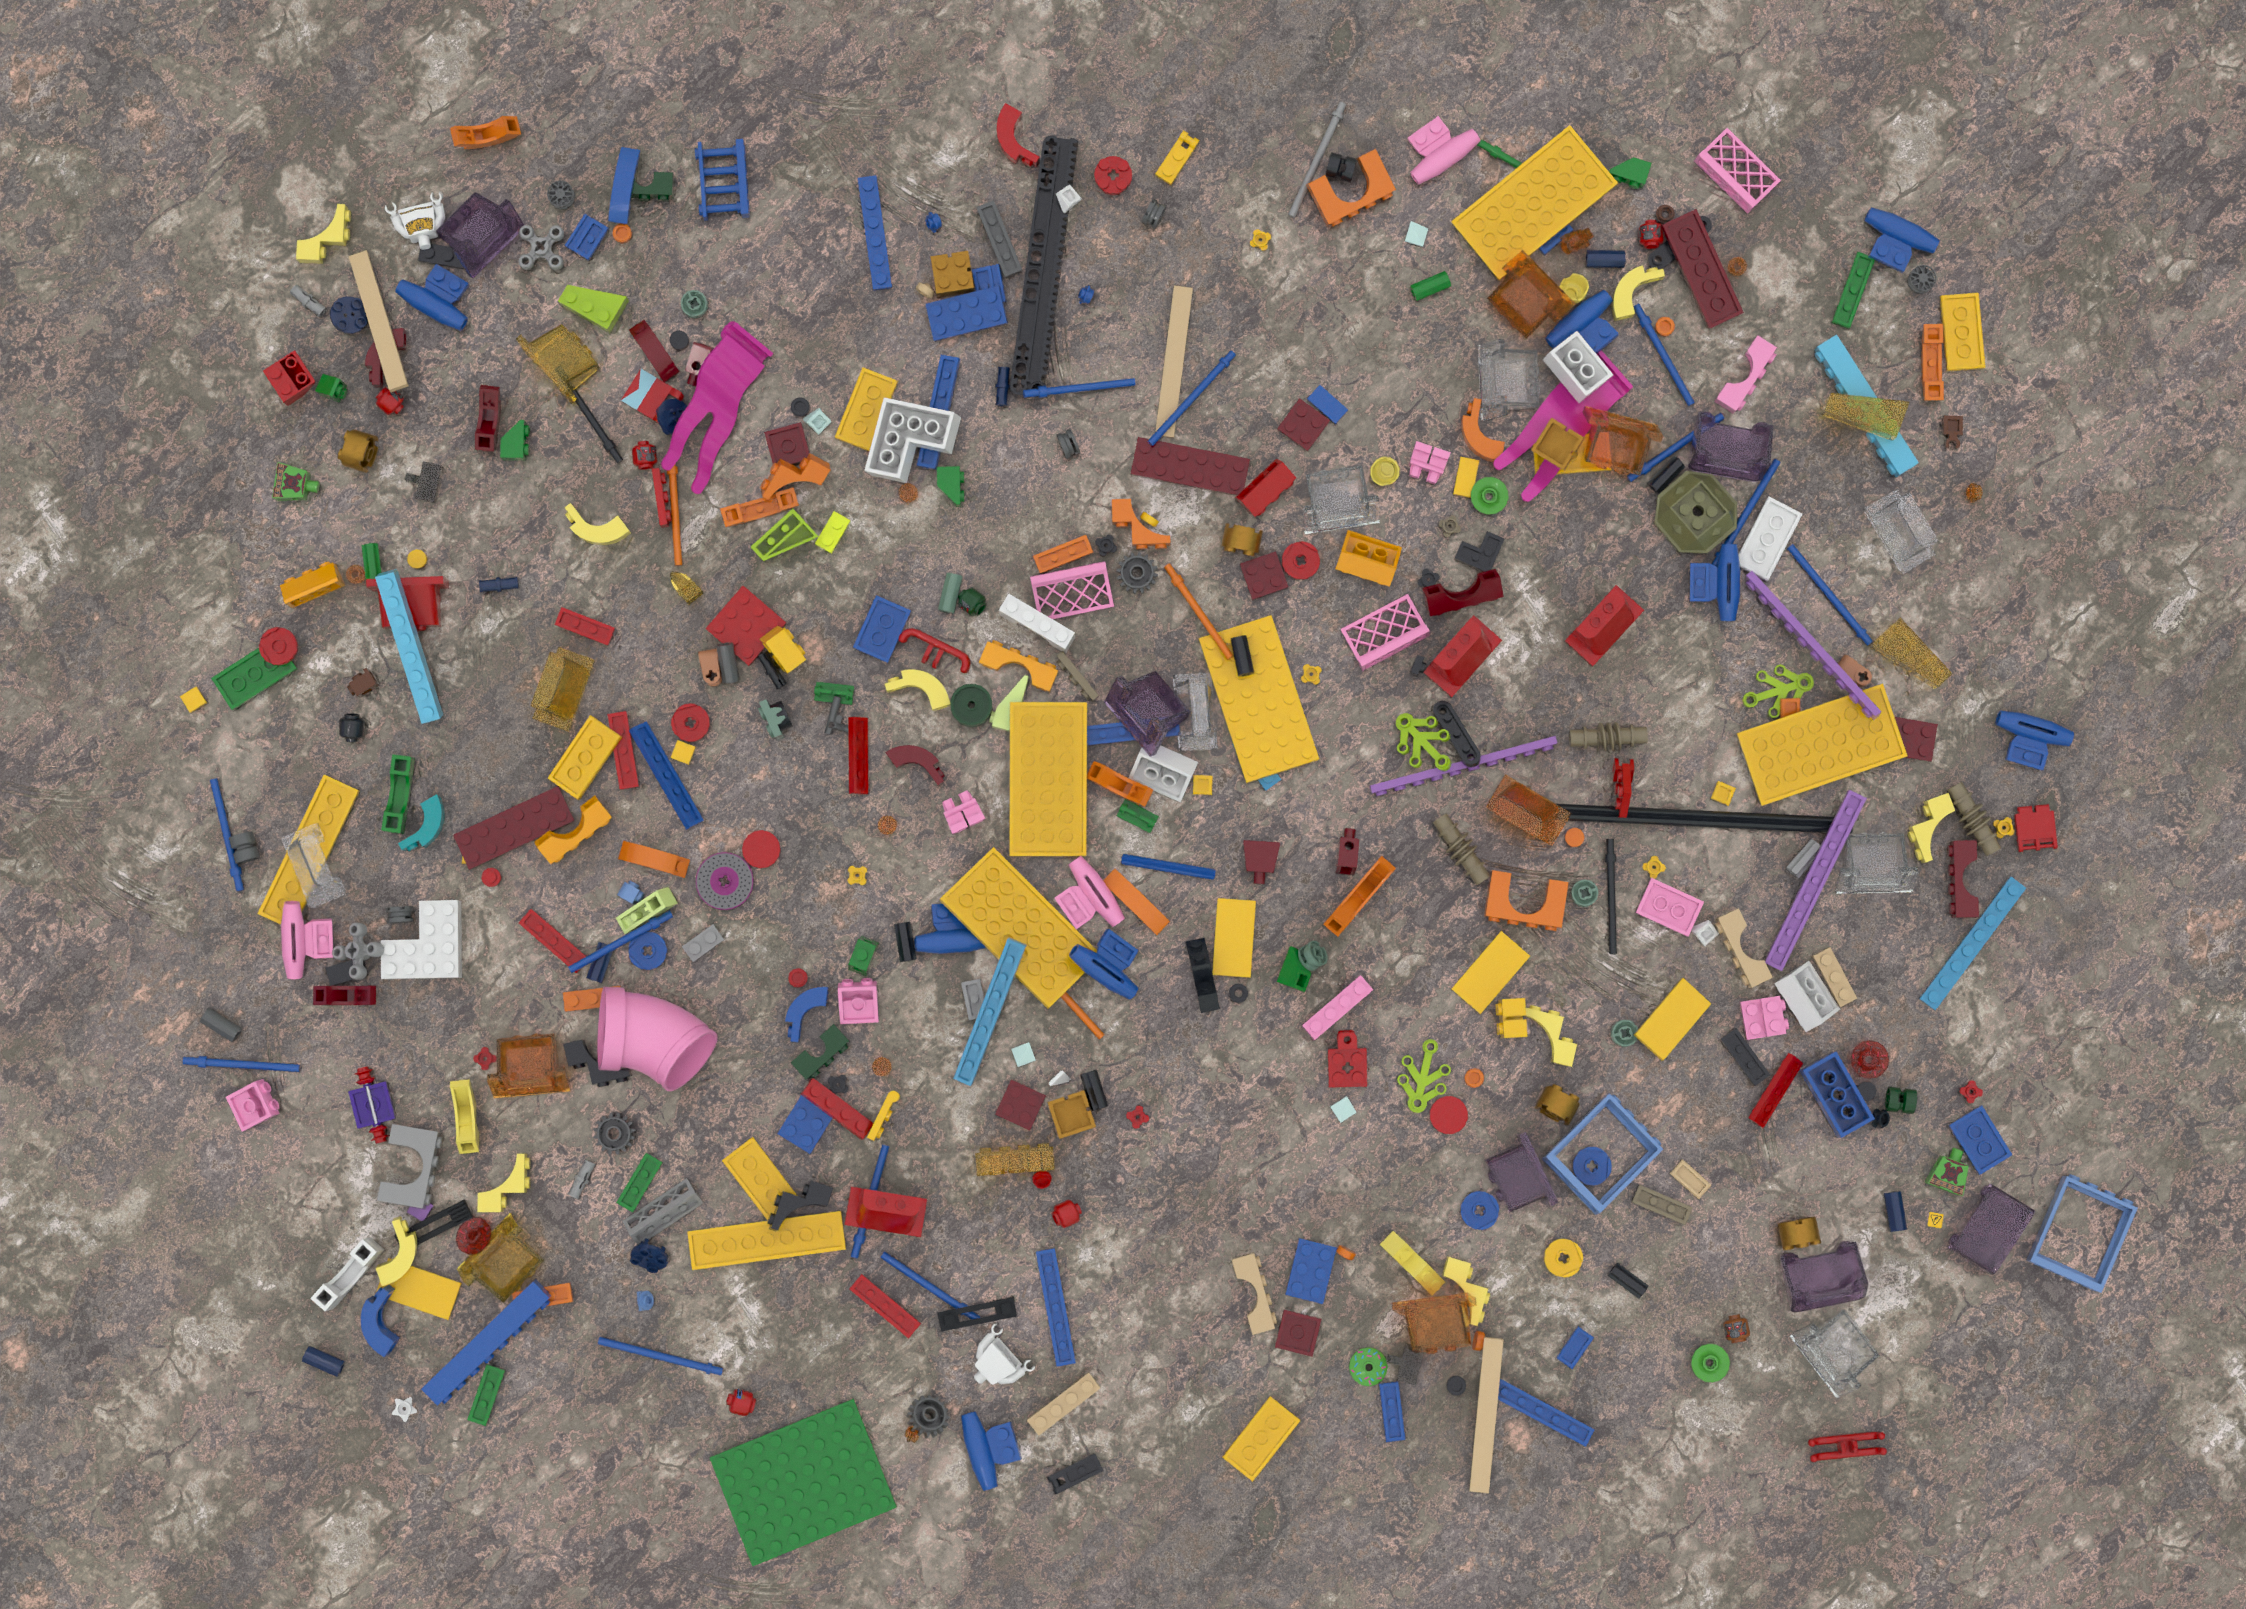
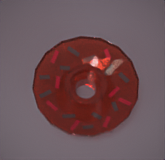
(1879, 1057)
(468, 1231)

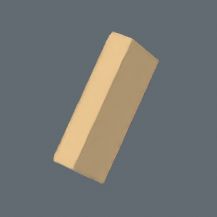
(1690, 1179)

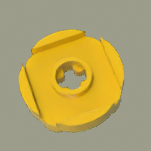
(1557, 1267)

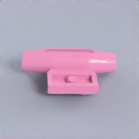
(1439, 149)
(1088, 897)
(303, 939)

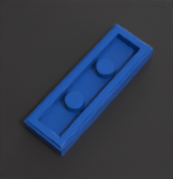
(1392, 1411)

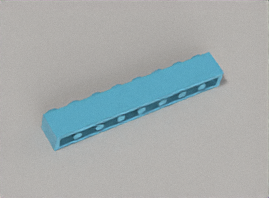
(1851, 382)
(409, 646)

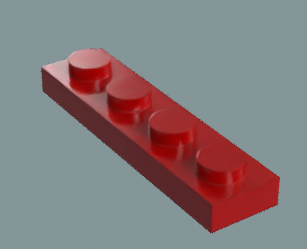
(624, 751)
(858, 755)
(551, 938)
(1775, 1090)
(837, 1108)
(885, 1306)

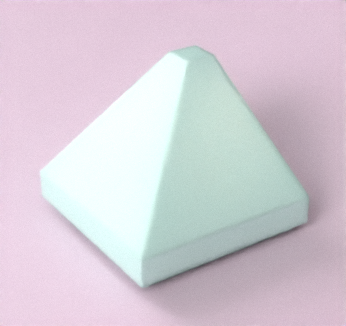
(1416, 234)
(817, 421)
(1023, 1054)
(1343, 1109)

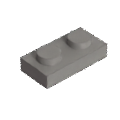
(703, 943)
(973, 997)

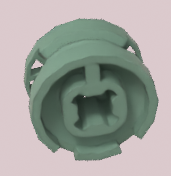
(694, 304)
(1584, 893)
(1313, 955)
(1623, 1033)

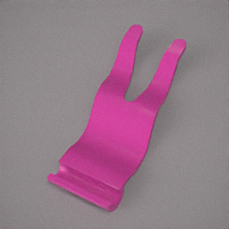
(718, 390)
(1567, 411)

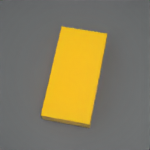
(1465, 477)

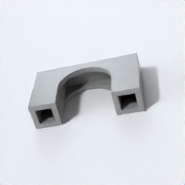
(415, 1193)

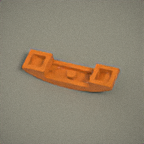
(1932, 362)
(759, 508)
(1136, 901)

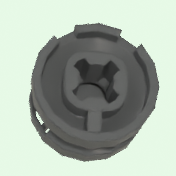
(561, 195)
(1154, 214)
(1921, 279)
(1065, 443)
(399, 914)

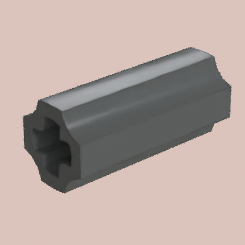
(727, 662)
(220, 1025)

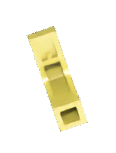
(1622, 297)
(599, 535)
(929, 684)
(394, 1269)

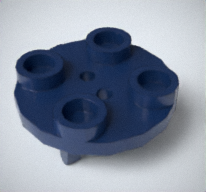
(349, 324)
(665, 414)
(649, 1256)

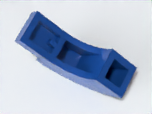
(801, 1005)

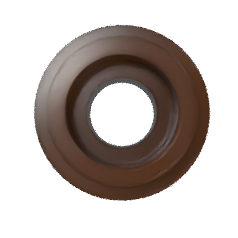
(1665, 208)

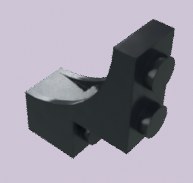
(1202, 975)
(578, 1054)
(785, 1203)

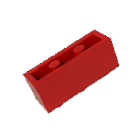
(1266, 488)

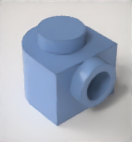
(630, 892)

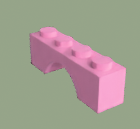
(1758, 355)
(1337, 1007)

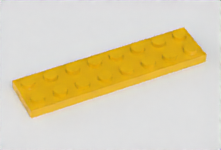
(330, 810)
(757, 1243)

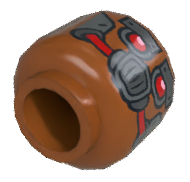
(1736, 1329)

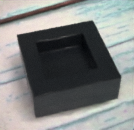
(1418, 665)

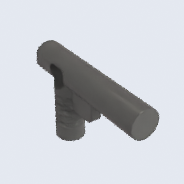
(836, 719)

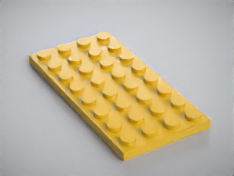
(1534, 201)
(1260, 707)
(1820, 746)
(1048, 779)
(1002, 904)

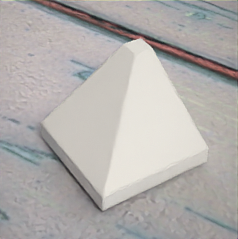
(1067, 198)
(1705, 932)
(1060, 1078)

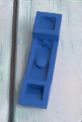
(623, 185)

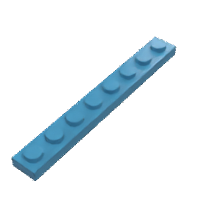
(1972, 943)
(990, 1011)

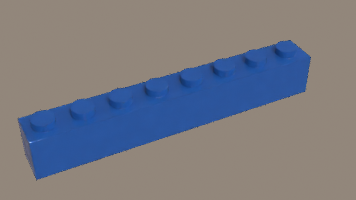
(486, 1342)

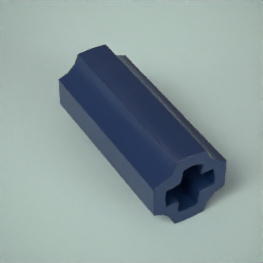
(1605, 258)
(599, 967)
(1895, 1211)
(323, 1361)

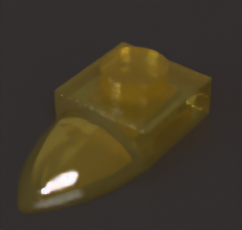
(685, 587)

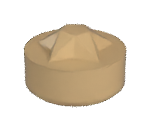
(925, 290)

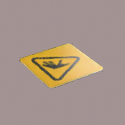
(1935, 1220)

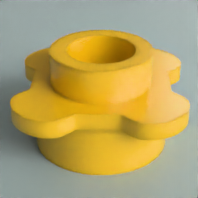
(1255, 241)
(1311, 669)
(2008, 827)
(1654, 862)
(859, 880)

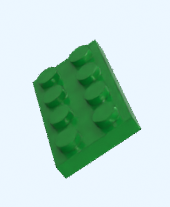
(249, 678)

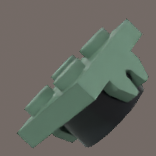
(777, 718)

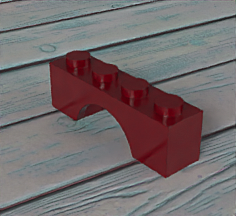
(1485, 588)
(1961, 855)

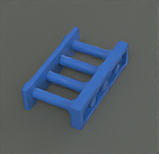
(738, 169)

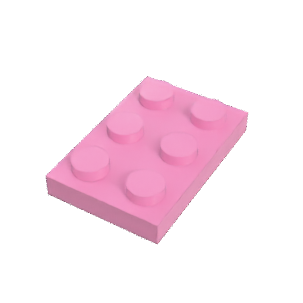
(1669, 907)

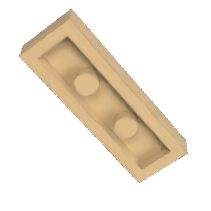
(1834, 977)

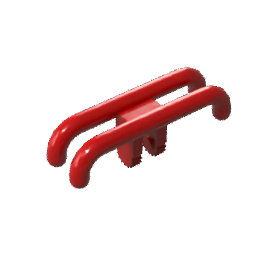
(933, 642)
(1847, 1446)

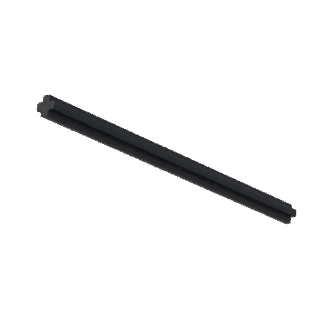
(1700, 818)

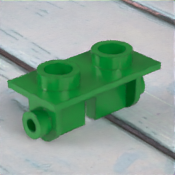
(826, 691)
(1137, 816)

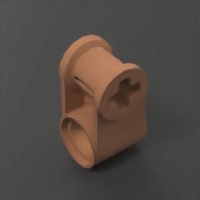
(710, 664)
(1854, 669)

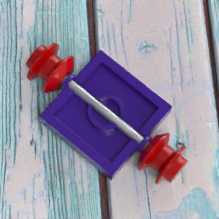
(372, 1105)

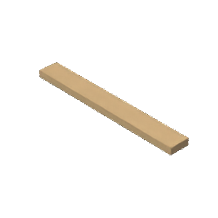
(378, 321)
(1174, 356)
(1486, 1415)

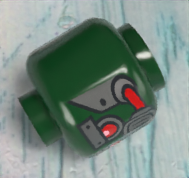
(971, 602)

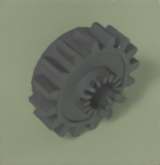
(1140, 563)
(607, 1141)
(934, 1409)

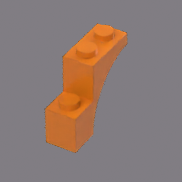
(782, 473)
(1141, 536)

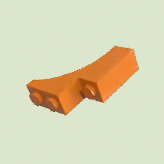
(1359, 896)

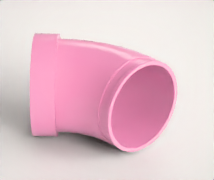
(651, 1037)

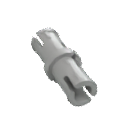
(308, 300)
(581, 1179)

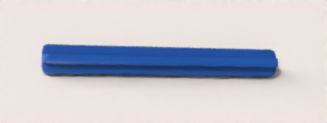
(1167, 866)

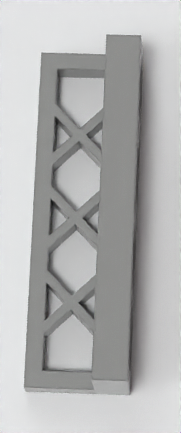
(664, 1214)

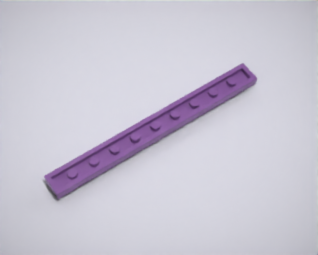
(1817, 651)
(1455, 769)
(1815, 880)

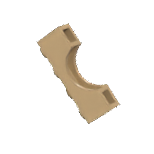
(1753, 971)
(1260, 1317)
(1064, 1403)

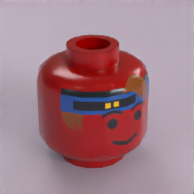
(741, 1402)

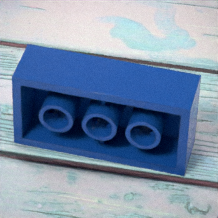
(1848, 1098)

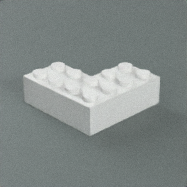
(902, 429)
(435, 952)

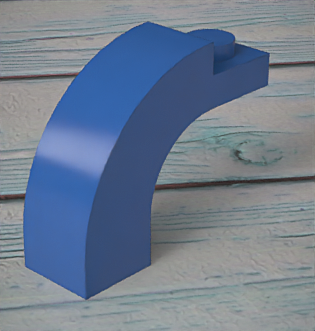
(372, 1322)

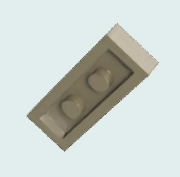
(1076, 677)
(1661, 1204)

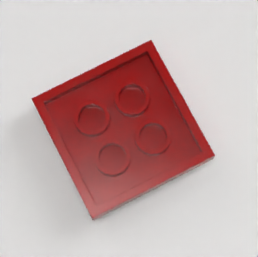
(744, 623)

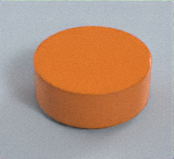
(622, 233)
(1664, 326)
(1574, 837)
(1474, 1078)
(1345, 1252)
(1478, 1341)

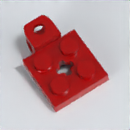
(1623, 775)
(1347, 1052)

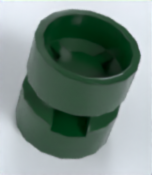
(1907, 1102)

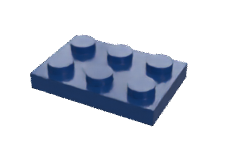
(882, 629)
(805, 1125)
(1980, 1140)
(1310, 1271)

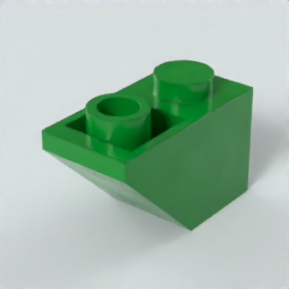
(1632, 172)
(332, 388)
(513, 443)
(949, 483)
(1293, 972)

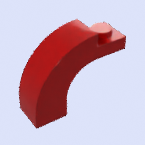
(1006, 124)

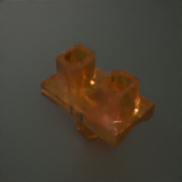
(1576, 240)

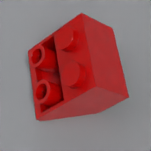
(290, 378)

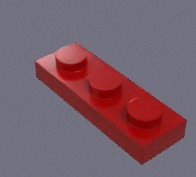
(661, 497)
(584, 626)

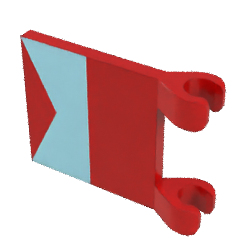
(648, 393)

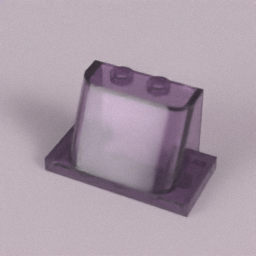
(480, 231)
(1146, 709)
(1519, 1176)

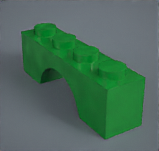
(400, 787)

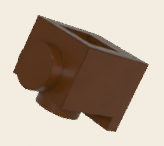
(362, 683)

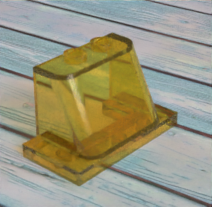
(561, 359)
(561, 688)
(503, 1263)

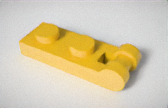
(1176, 158)
(884, 1114)

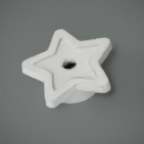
(399, 1408)

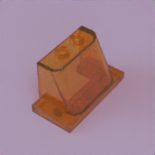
(1529, 296)
(1618, 441)
(1528, 810)
(527, 1067)
(1437, 1322)

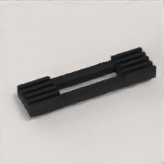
(458, 1213)
(1004, 1309)

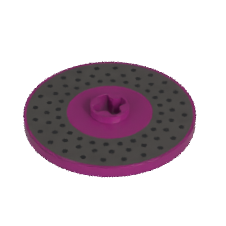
(718, 867)

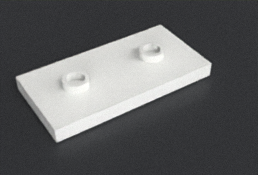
(1768, 538)

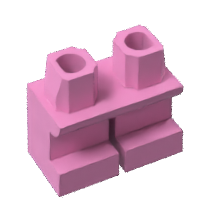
(1434, 467)
(954, 814)

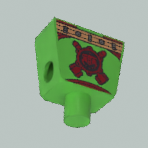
(292, 483)
(1949, 1173)

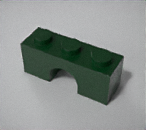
(660, 188)
(834, 1041)

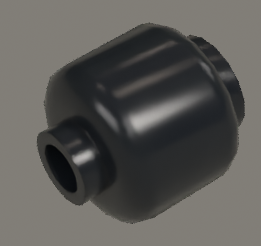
(351, 727)

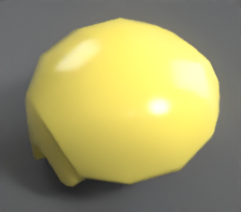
(1575, 287)
(1384, 471)

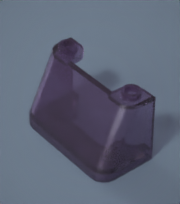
(1730, 449)
(1991, 1230)
(1824, 1278)

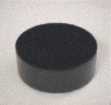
(679, 340)
(800, 407)
(1867, 1090)
(1456, 1385)

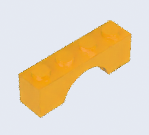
(996, 656)
(555, 845)

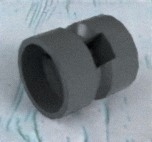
(244, 847)

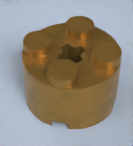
(358, 450)
(1242, 539)
(1558, 1104)
(1799, 1233)

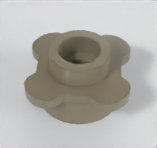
(1449, 521)

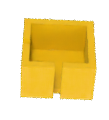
(785, 652)
(1511, 1018)

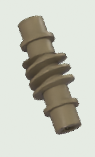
(1608, 736)
(1974, 818)
(1461, 849)

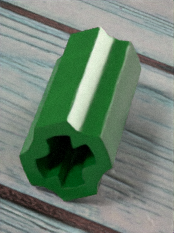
(1430, 286)
(371, 560)

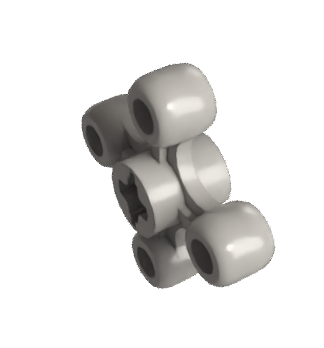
(536, 253)
(358, 951)

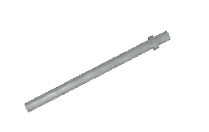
(1337, 115)

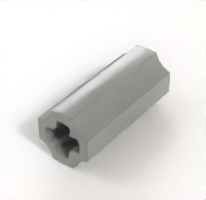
(1803, 859)

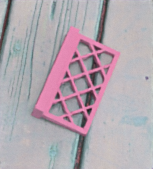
(1726, 181)
(1067, 575)
(1396, 644)

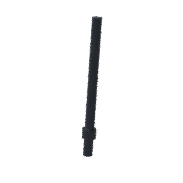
(609, 445)
(1610, 858)

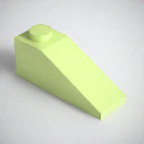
(1001, 717)
(649, 907)

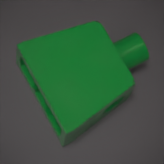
(863, 955)

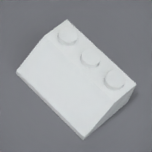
(1577, 367)
(1164, 772)
(1807, 996)

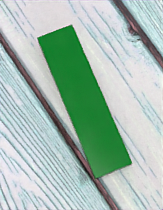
(1853, 290)

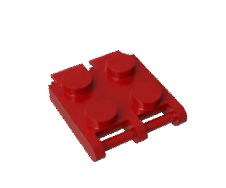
(2035, 827)

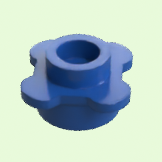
(933, 221)
(1085, 294)

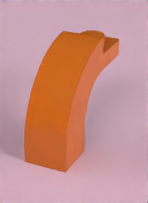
(487, 134)
(1474, 438)
(1119, 784)
(654, 859)

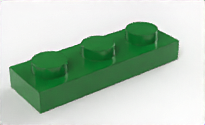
(639, 1182)
(486, 1394)

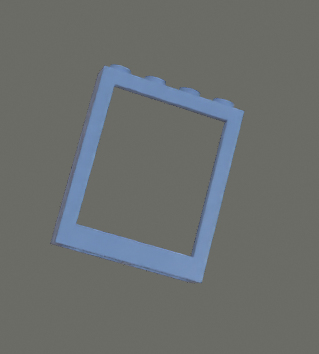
(1637, 1129)
(2125, 1205)

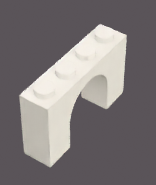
(1052, 631)
(362, 1258)

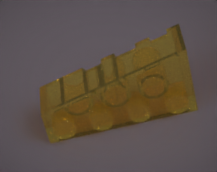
(1869, 414)
(1911, 653)
(1014, 1161)

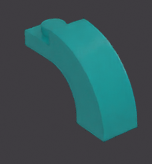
(432, 825)

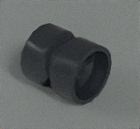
(1334, 166)

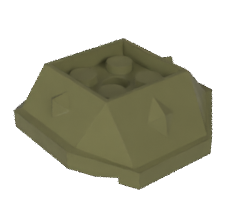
(1676, 518)

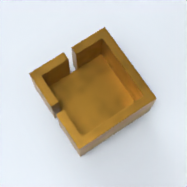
(952, 274)
(1557, 444)
(1071, 1114)

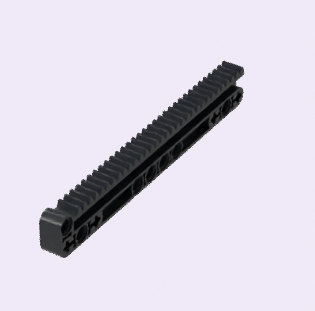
(1050, 222)

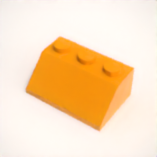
(1368, 558)
(311, 584)

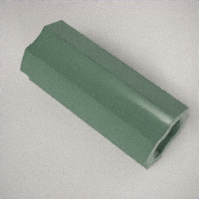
(950, 593)

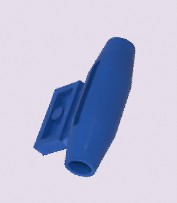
(1898, 238)
(437, 297)
(1586, 321)
(1718, 582)
(2031, 737)
(949, 937)
(1107, 964)
(989, 1447)

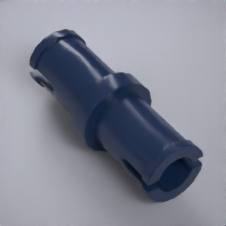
(1002, 386)
(498, 584)

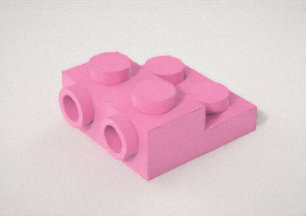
(858, 1001)
(1764, 1017)
(253, 1104)

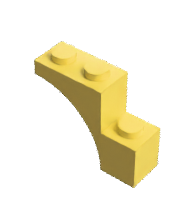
(337, 234)
(1921, 833)
(1562, 1050)
(465, 1116)
(516, 1183)
(1412, 1263)
(1459, 1272)

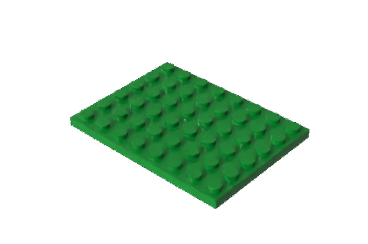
(803, 1482)

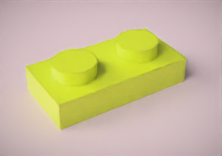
(832, 532)

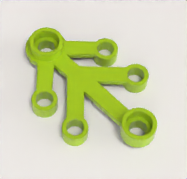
(1781, 688)
(1420, 739)
(1422, 1079)

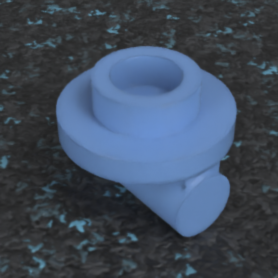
(645, 1300)

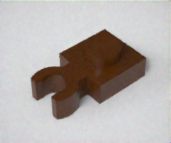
(1952, 427)

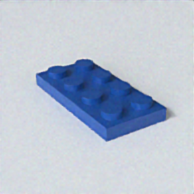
(966, 313)

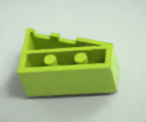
(594, 306)
(783, 536)

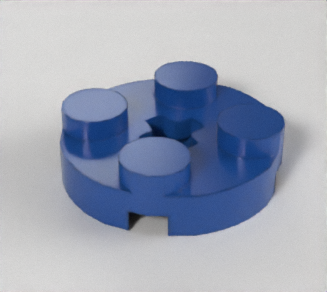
(649, 961)
(1583, 1173)
(1489, 1215)

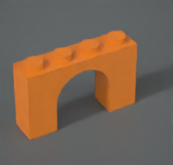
(1378, 186)
(1499, 906)

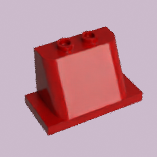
(422, 598)
(1604, 625)
(1462, 656)
(885, 1211)

